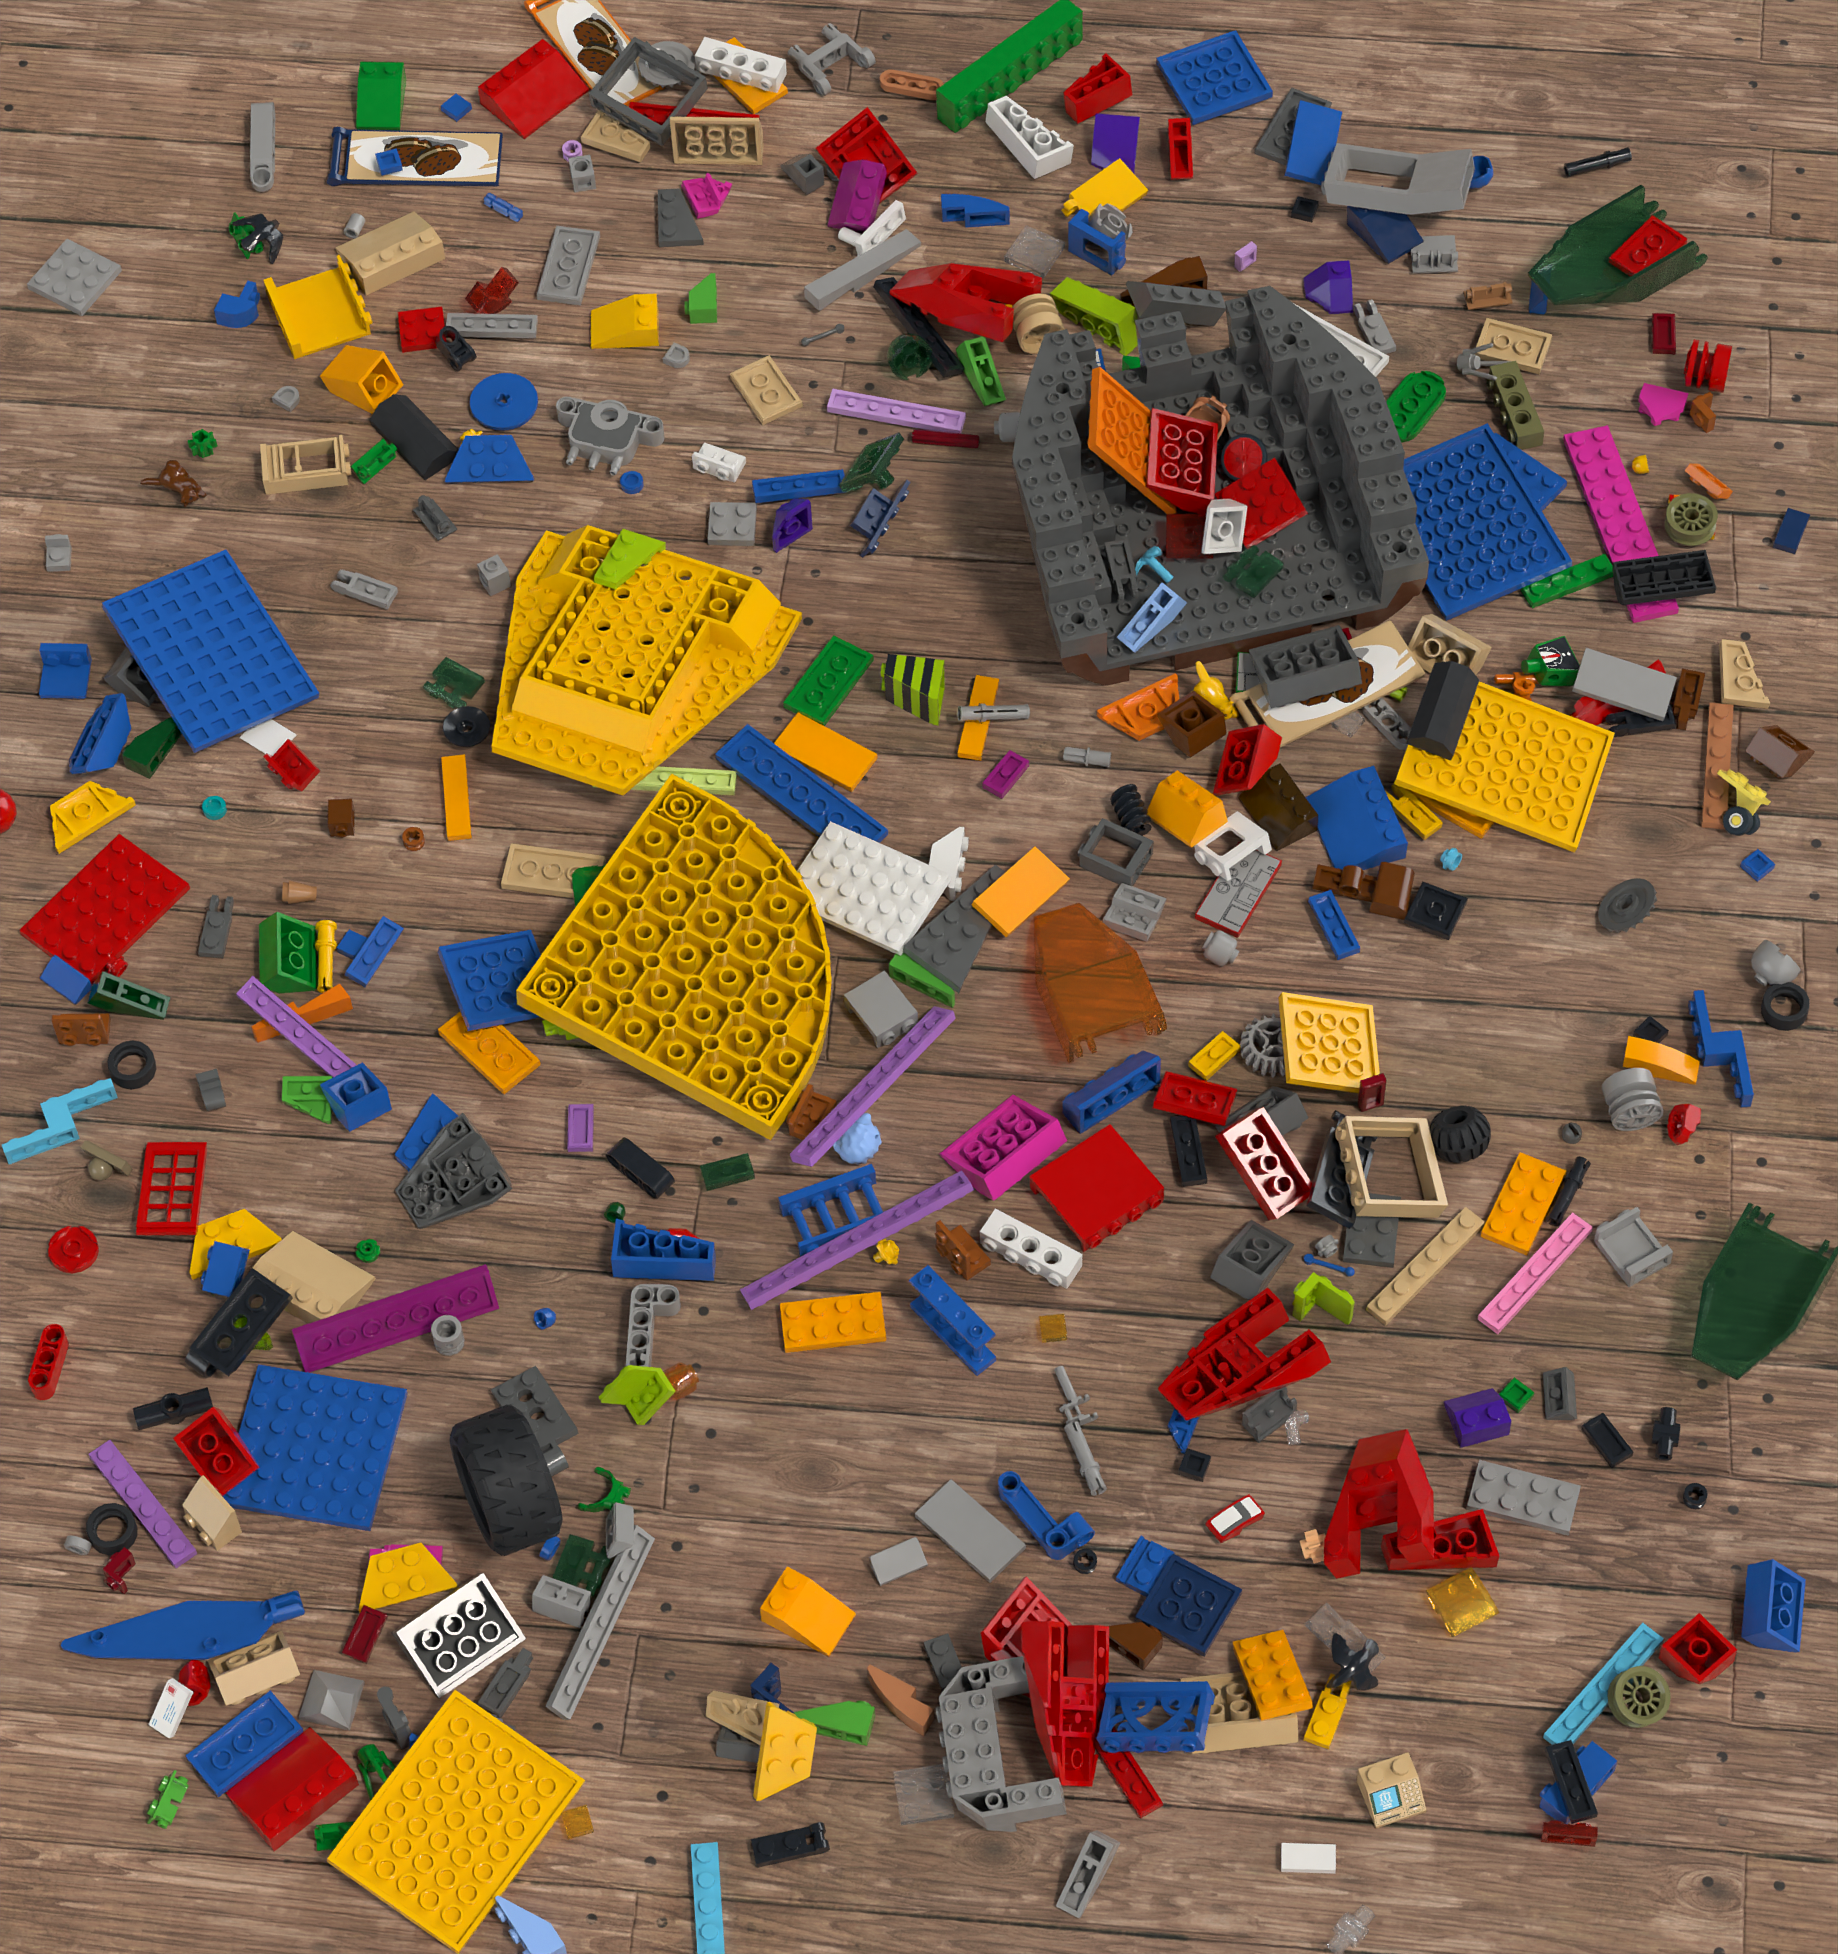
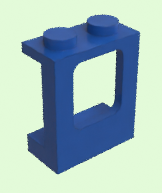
(1080, 233)

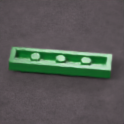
(1568, 581)

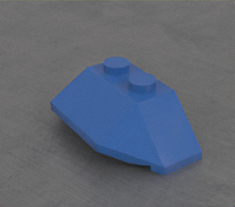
(102, 736)

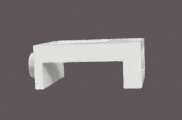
(1253, 837)

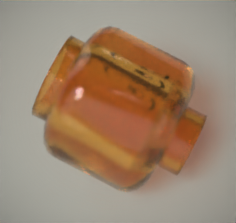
(683, 1379)

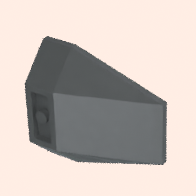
(453, 1176)

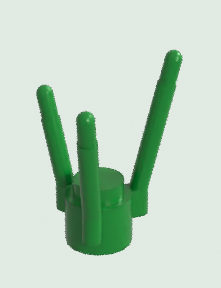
(373, 1761)

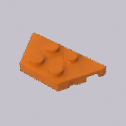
(1138, 711)

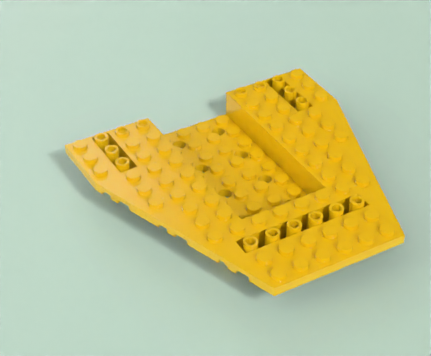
(589, 716)

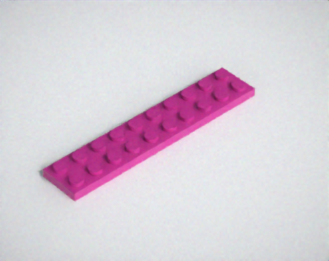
(1614, 507)

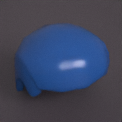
(1483, 172)

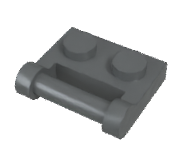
(395, 1719)

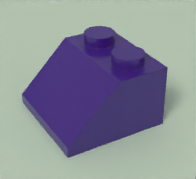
(1478, 1417)

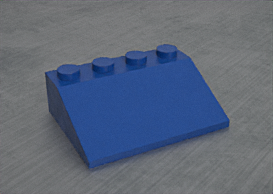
(1358, 821)

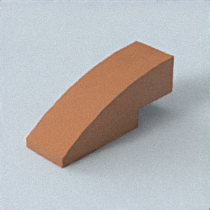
(901, 1700)

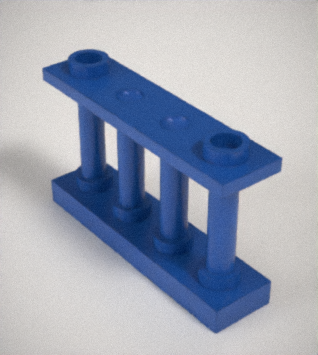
(821, 1192)
(952, 1320)

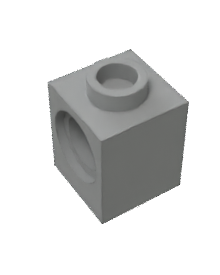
(582, 173)
(494, 575)

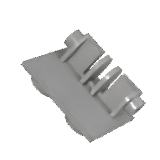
(1435, 255)

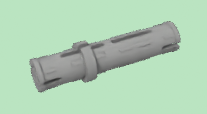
(994, 712)
(1089, 1468)

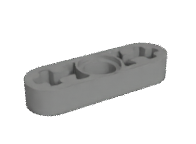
(1389, 732)

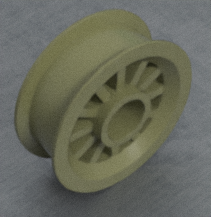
(1694, 531)
(1637, 1678)

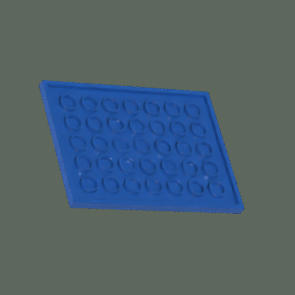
(1478, 523)

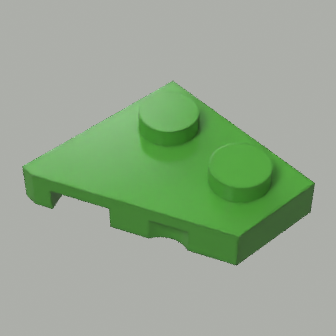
(307, 1096)

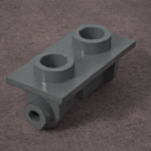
(434, 518)

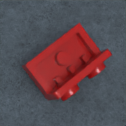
(292, 766)

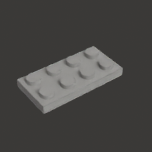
(1524, 1497)

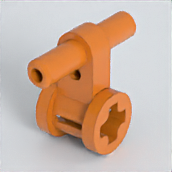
(1522, 683)

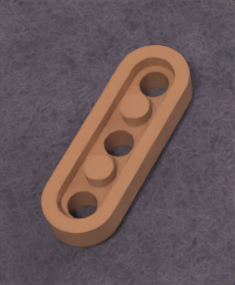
(910, 84)

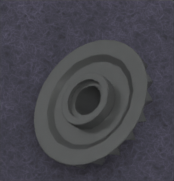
(1627, 905)

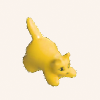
(1213, 691)

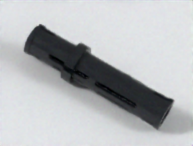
(1607, 159)
(1571, 1184)

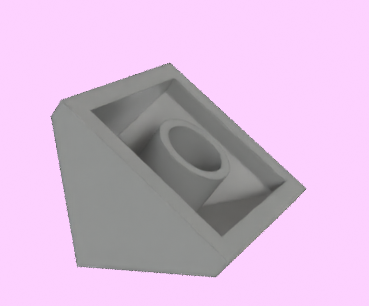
(331, 1700)

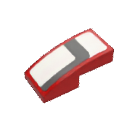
(1234, 1518)

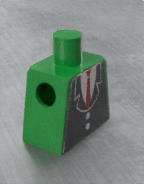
(1552, 663)

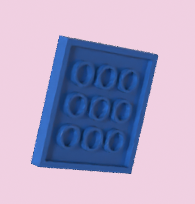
(1214, 77)
(487, 975)

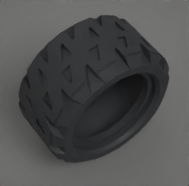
(506, 1480)

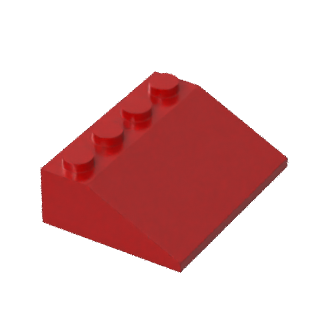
(532, 89)
(1182, 460)
(293, 1788)

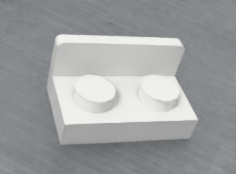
(718, 462)

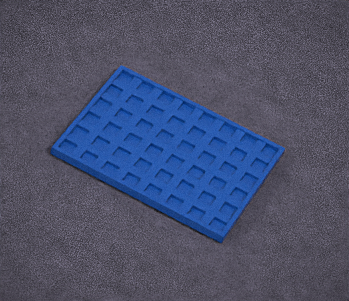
(210, 650)

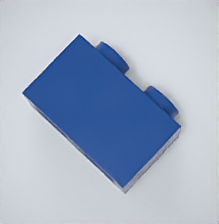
(224, 1268)

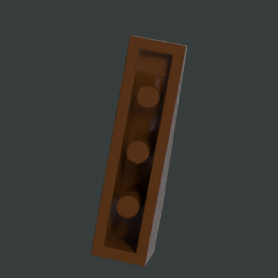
(1183, 273)

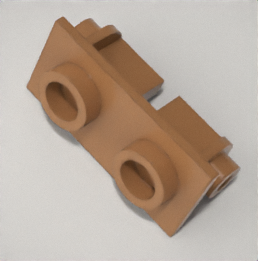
(1488, 297)

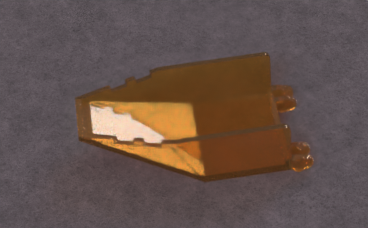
(1090, 979)

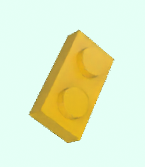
(1214, 1056)

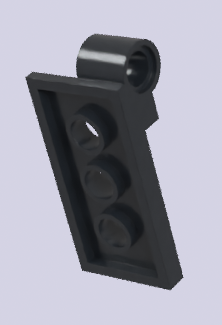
(207, 1356)

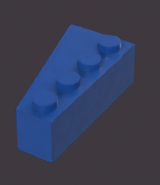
(660, 1255)

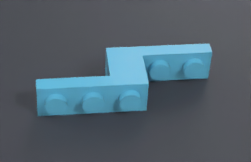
(59, 1120)

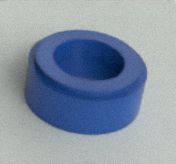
(631, 482)
(550, 1548)

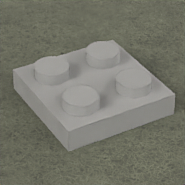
(732, 524)

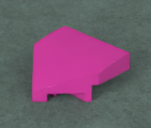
(705, 195)
(1661, 403)

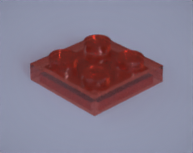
(1185, 536)

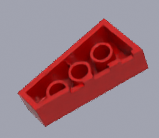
(1458, 1543)

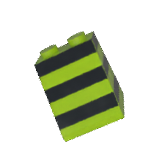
(915, 685)

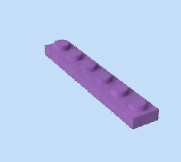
(294, 1028)
(143, 1504)

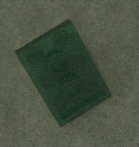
(872, 464)

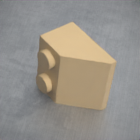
(211, 1515)

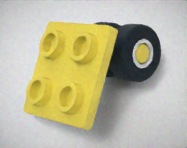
(1743, 817)

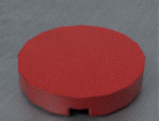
(73, 1249)

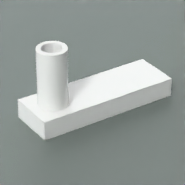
(878, 231)

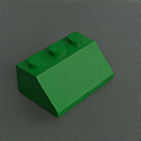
(287, 954)

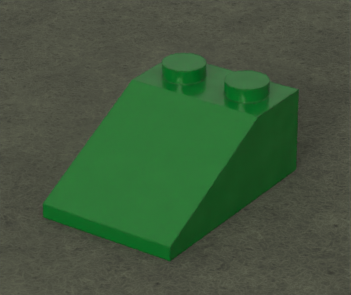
(380, 95)

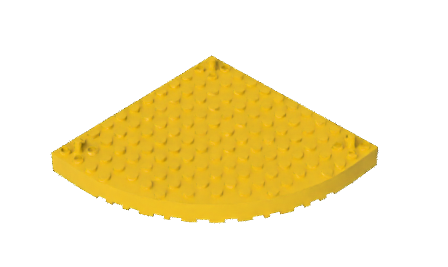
(696, 961)

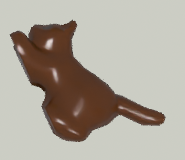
(177, 479)

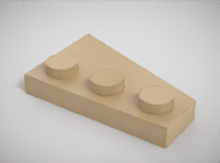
(1738, 677)
(738, 1714)

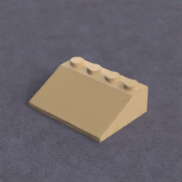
(717, 140)
(392, 252)
(314, 1277)
(1235, 1720)

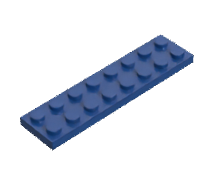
(794, 786)

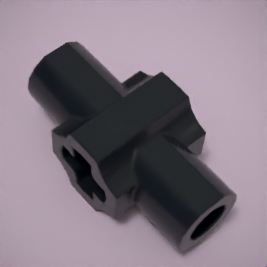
(1666, 1433)

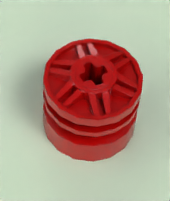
(1708, 365)

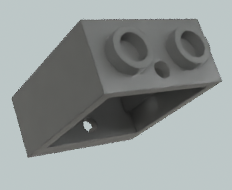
(1110, 870)

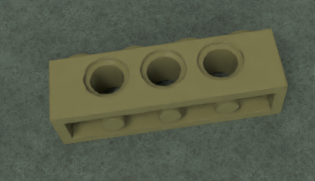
(1515, 406)

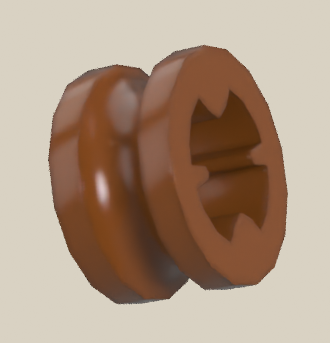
(412, 832)

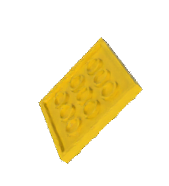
(1327, 1042)

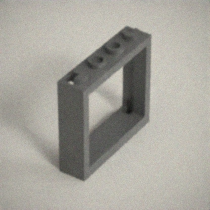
(636, 48)

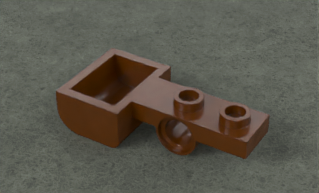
(1386, 892)

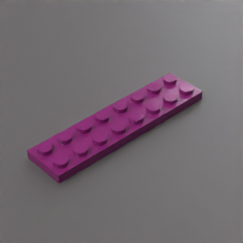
(394, 1318)

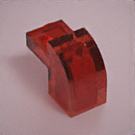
(494, 296)

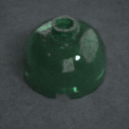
(909, 356)

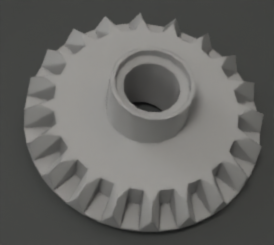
(657, 76)

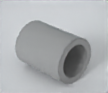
(354, 225)

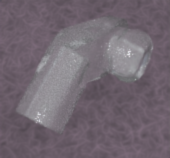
(1293, 1424)

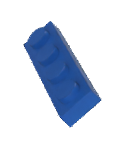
(797, 486)

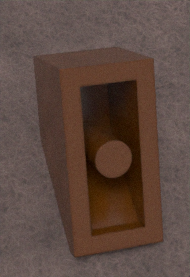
(1136, 1642)

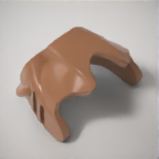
(1203, 412)

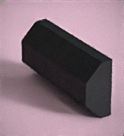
(413, 435)
(1663, 577)
(1443, 709)

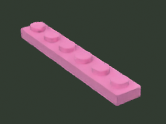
(1535, 1273)

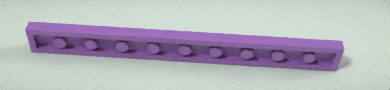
(872, 1086)
(856, 1240)

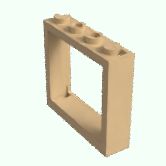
(1425, 1159)

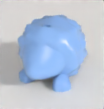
(859, 1141)

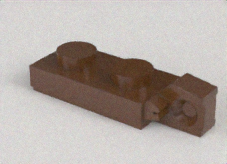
(1688, 696)

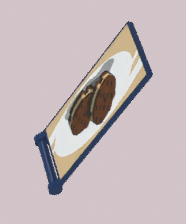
(425, 156)

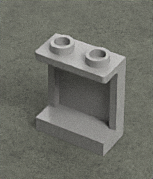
(881, 1009)
(1631, 1247)

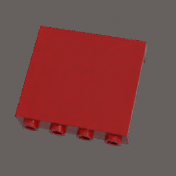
(1098, 1187)

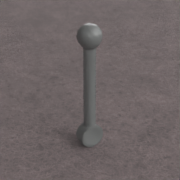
(839, 329)

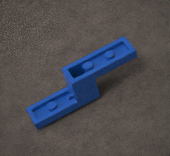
(1721, 1048)

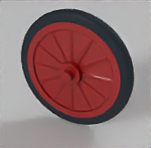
(1242, 455)

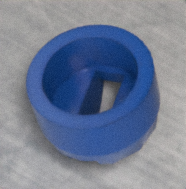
(544, 1318)

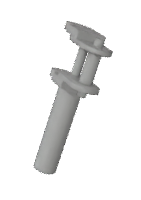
(1073, 1400)

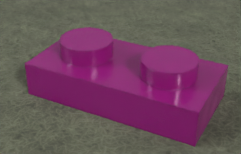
(1005, 774)

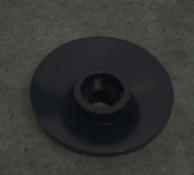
(466, 719)

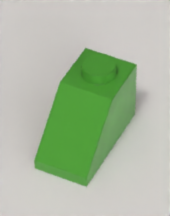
(703, 301)

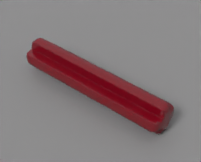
(945, 438)

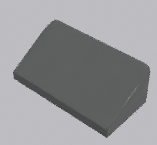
(1559, 1394)
(735, 1746)

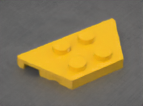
(85, 812)
(234, 1229)
(403, 1576)
(784, 1751)

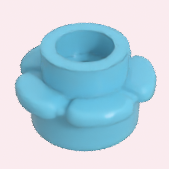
(1451, 859)

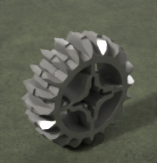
(1267, 1035)

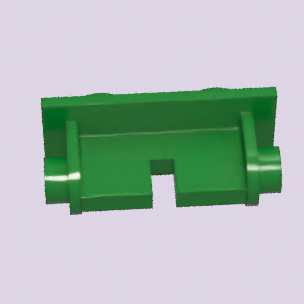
(241, 232)
(374, 460)
(330, 1834)

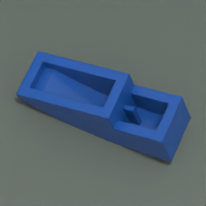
(973, 210)

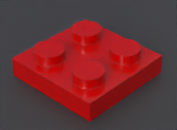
(420, 328)

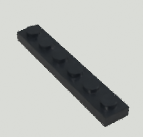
(916, 323)

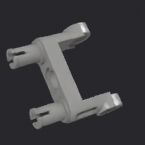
(836, 49)

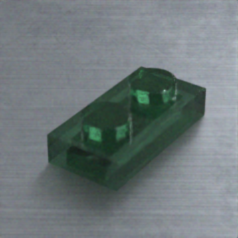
(727, 1172)

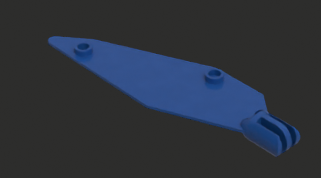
(188, 1629)

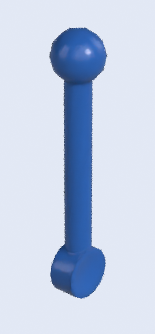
(1309, 1259)

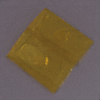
(1462, 1601)

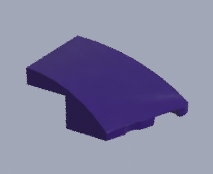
(1114, 139)

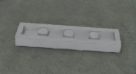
(494, 325)

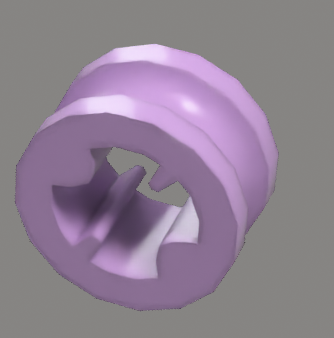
(571, 145)

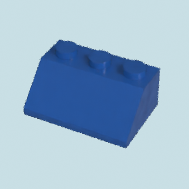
(1773, 1607)

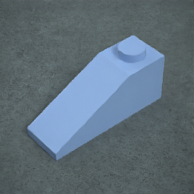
(1152, 617)

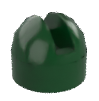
(615, 1211)

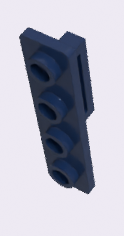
(874, 514)

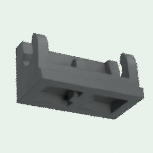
(1268, 1414)

